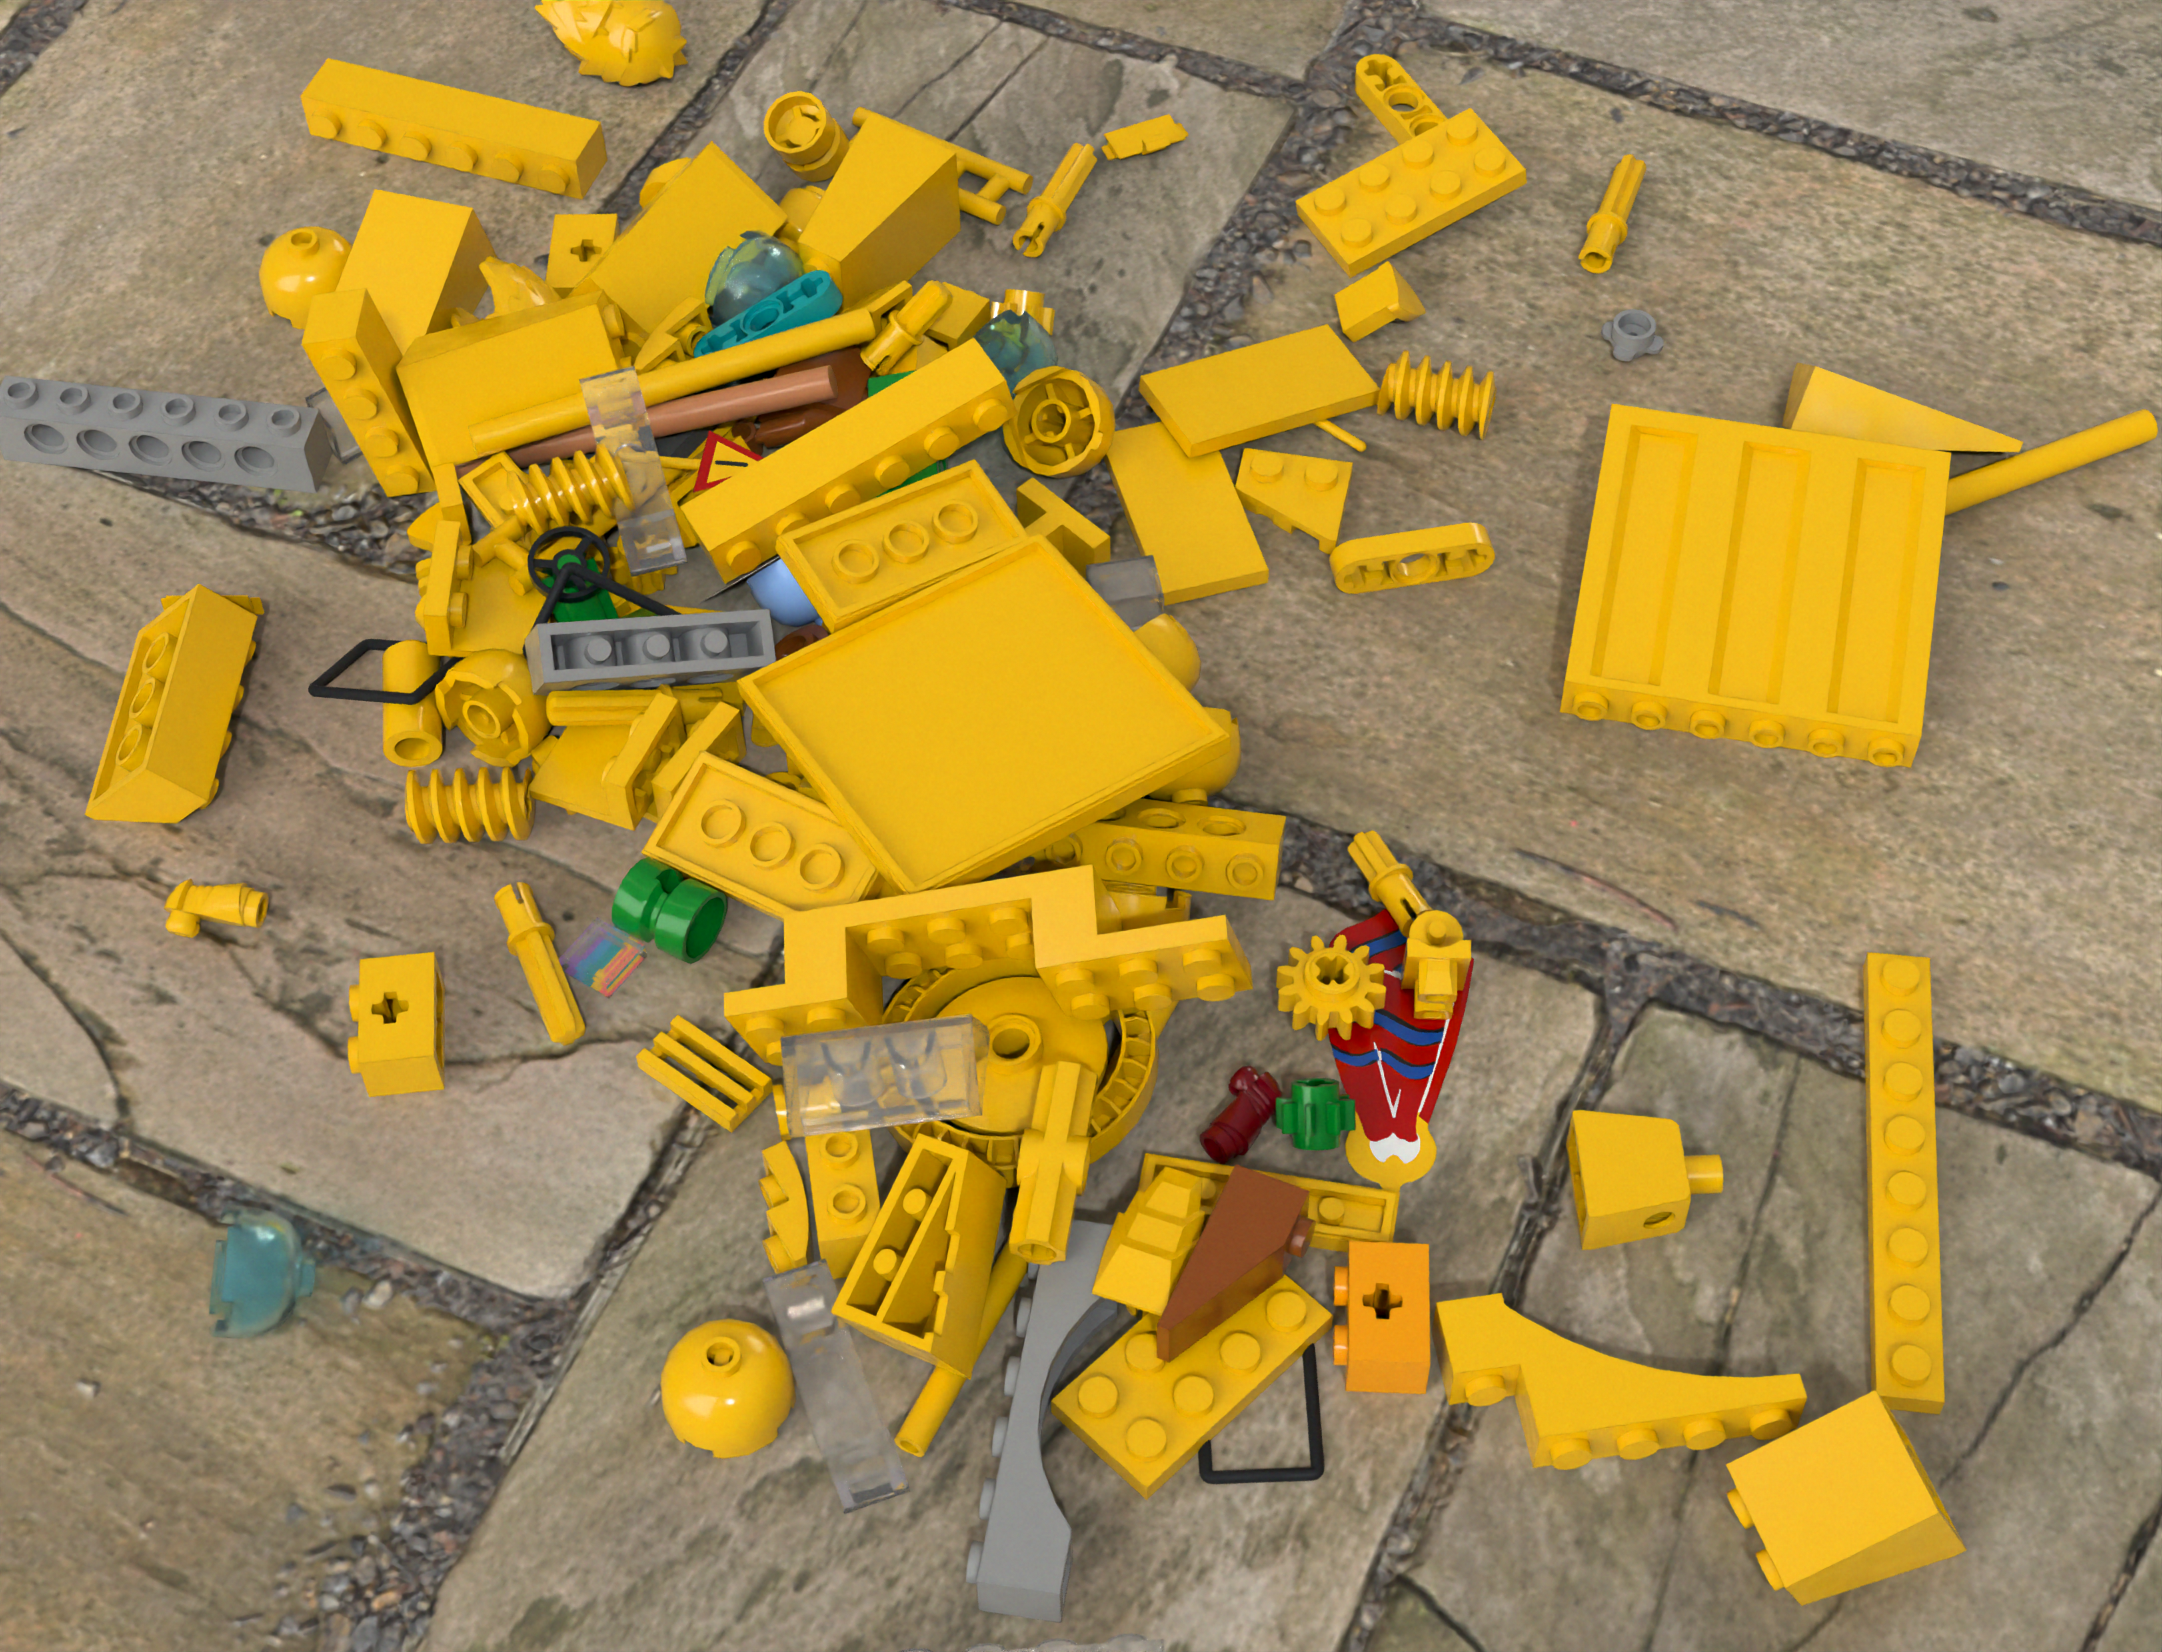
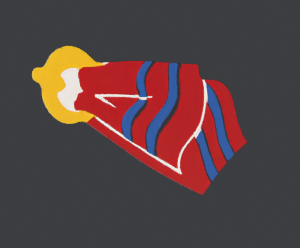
(1394, 1066)

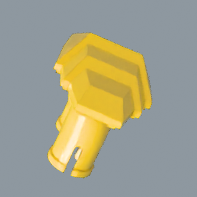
(1152, 1243)

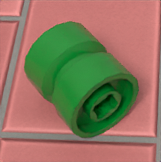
(673, 911)

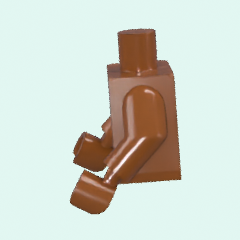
(792, 423)

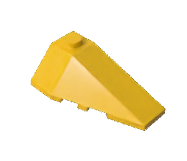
(1849, 409)

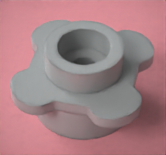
(1632, 335)

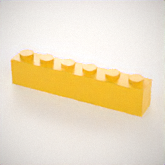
(455, 128)
(851, 458)

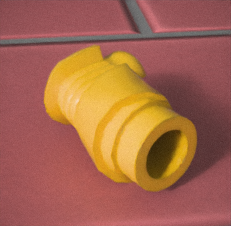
(222, 903)

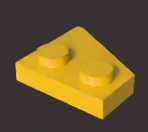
(1296, 492)

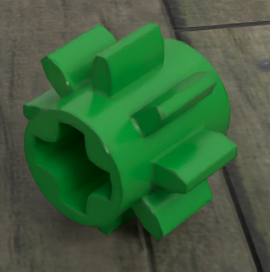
(1315, 1114)

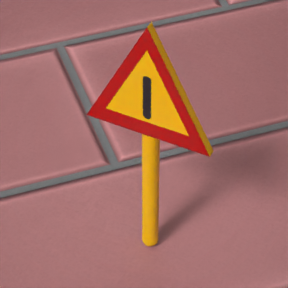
(718, 463)

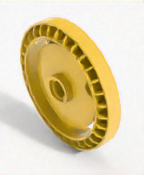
(1025, 1035)

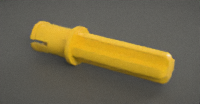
(1048, 211)
(1608, 226)
(622, 706)
(532, 943)

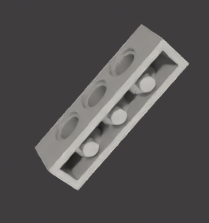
(649, 651)

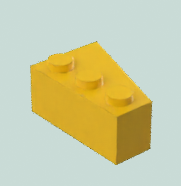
(929, 1258)

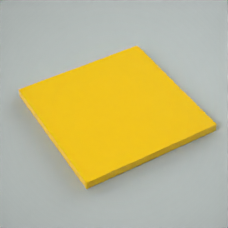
(982, 719)

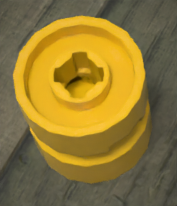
(805, 136)

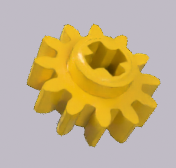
(1331, 987)

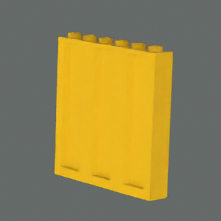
(1760, 586)

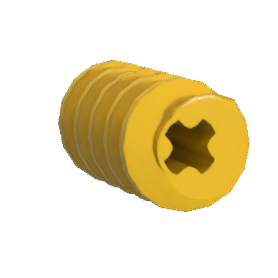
(1438, 394)
(569, 490)
(469, 806)

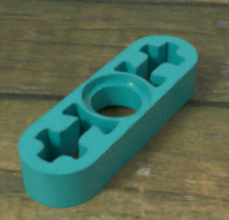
(794, 305)

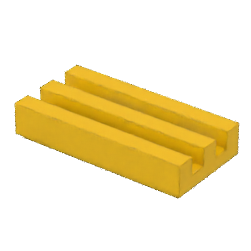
(670, 1045)

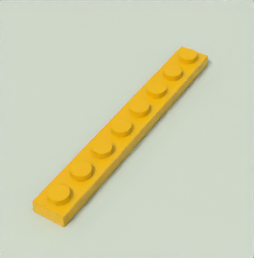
(1902, 1185)

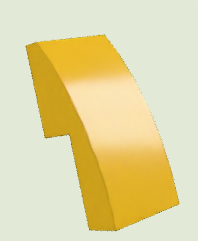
(674, 337)
(788, 1215)

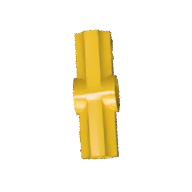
(1053, 1163)

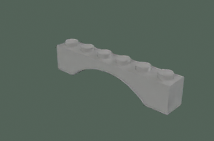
(1027, 1540)

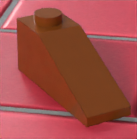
(1237, 1257)

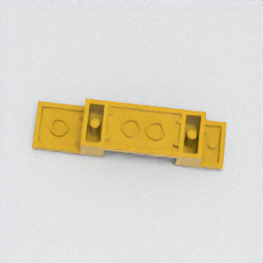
(1053, 916)

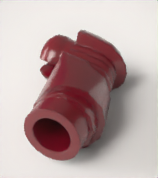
(1242, 1120)

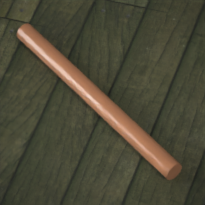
(689, 414)

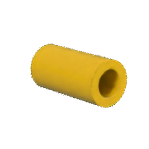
(410, 731)

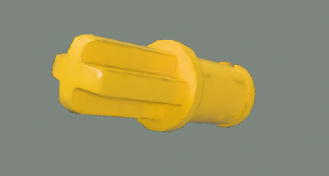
(907, 327)
(1388, 879)

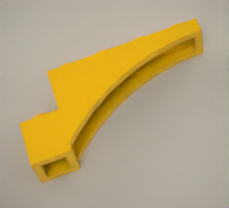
(1592, 1404)

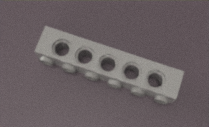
(163, 434)

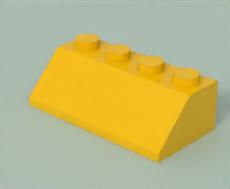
(174, 711)

